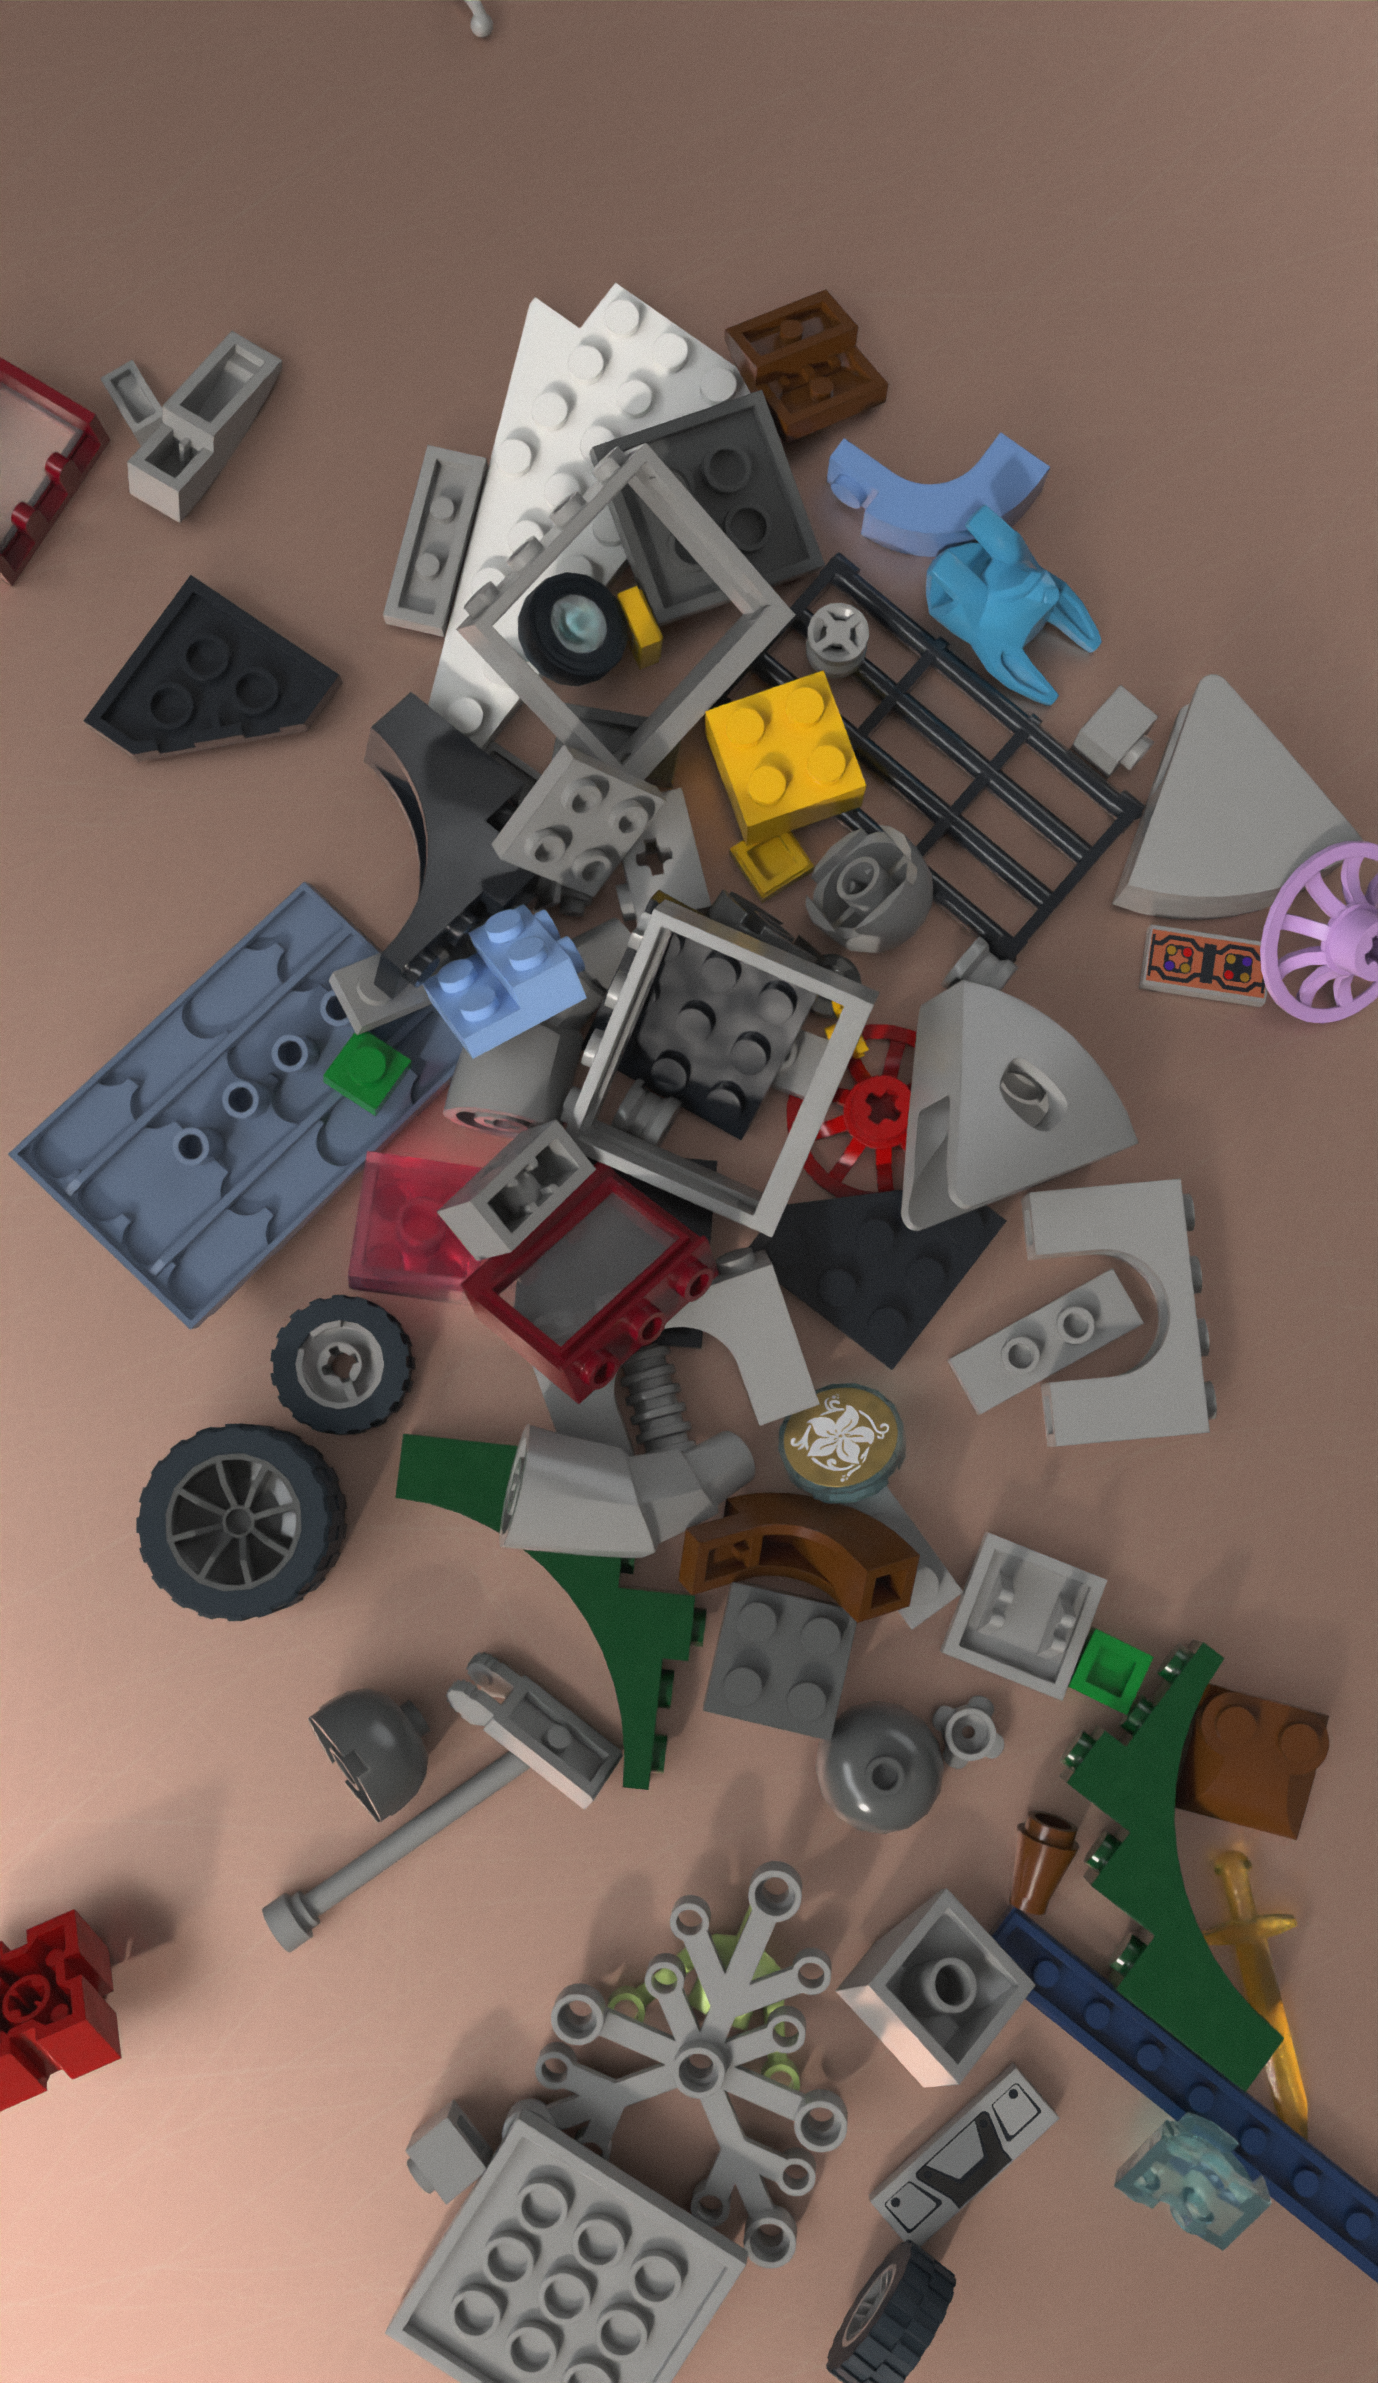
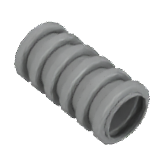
(655, 1400)

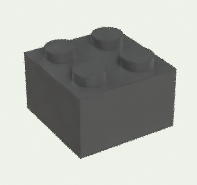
(780, 1660)

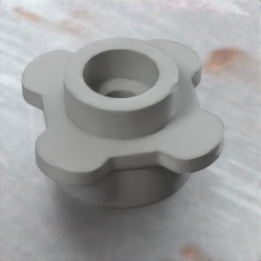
(984, 1741)

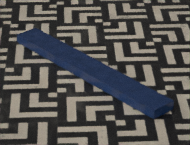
(1183, 2083)

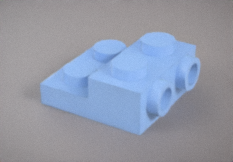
(512, 981)

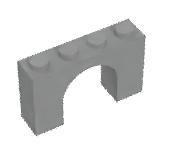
(1148, 1231)
(744, 1313)

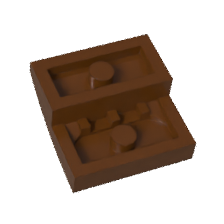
(806, 365)

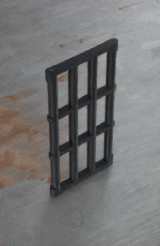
(986, 773)

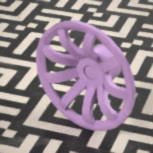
(1347, 940)

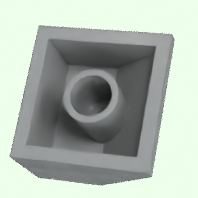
(936, 1990)

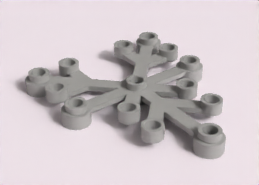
(729, 1995)

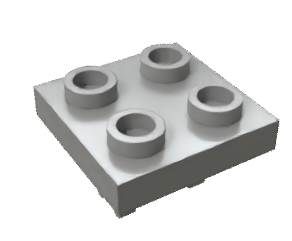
(578, 821)
(1023, 1616)

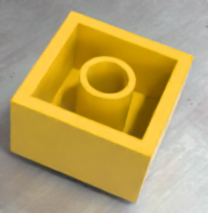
(785, 758)

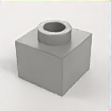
(1116, 733)
(447, 2153)

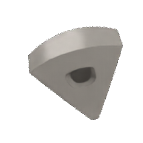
(1225, 816)
(999, 1105)

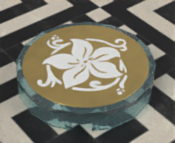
(844, 1444)

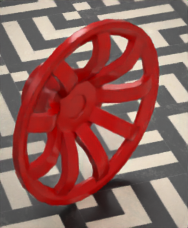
(872, 1114)

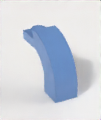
(932, 517)

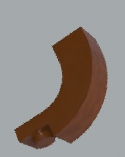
(803, 1539)

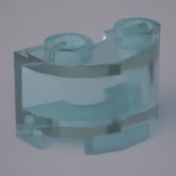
(1198, 2176)

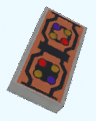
(1203, 966)

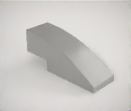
(202, 426)

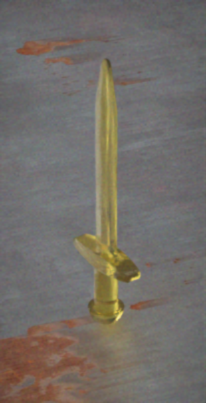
(1249, 1935)

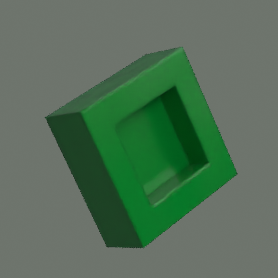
(367, 1071)
(1110, 1670)

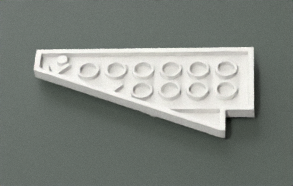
(563, 398)

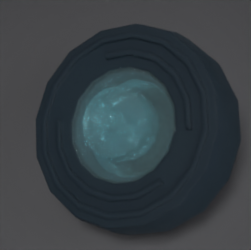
(572, 629)

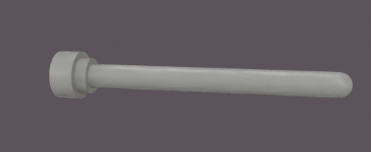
(296, 1915)

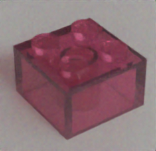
(401, 1238)

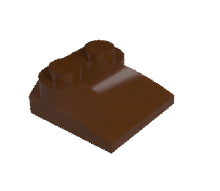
(1251, 1760)

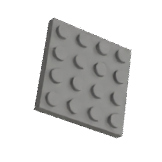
(565, 2273)

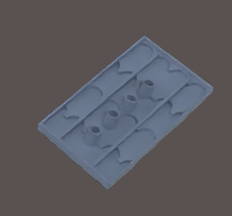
(216, 1118)

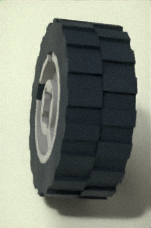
(306, 1359)
(892, 2318)

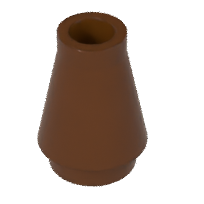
(1041, 1859)

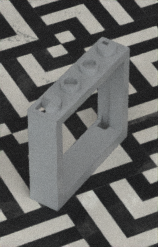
(685, 518)
(605, 1050)

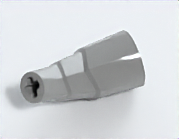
(533, 1072)
(605, 1503)

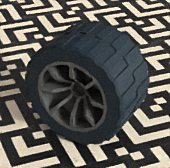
(241, 1521)

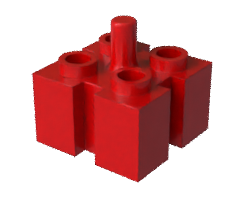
(54, 2007)

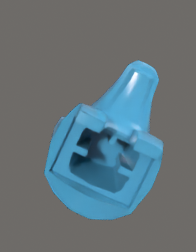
(1001, 600)

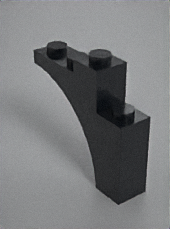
(455, 810)

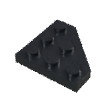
(210, 682)
(871, 1271)

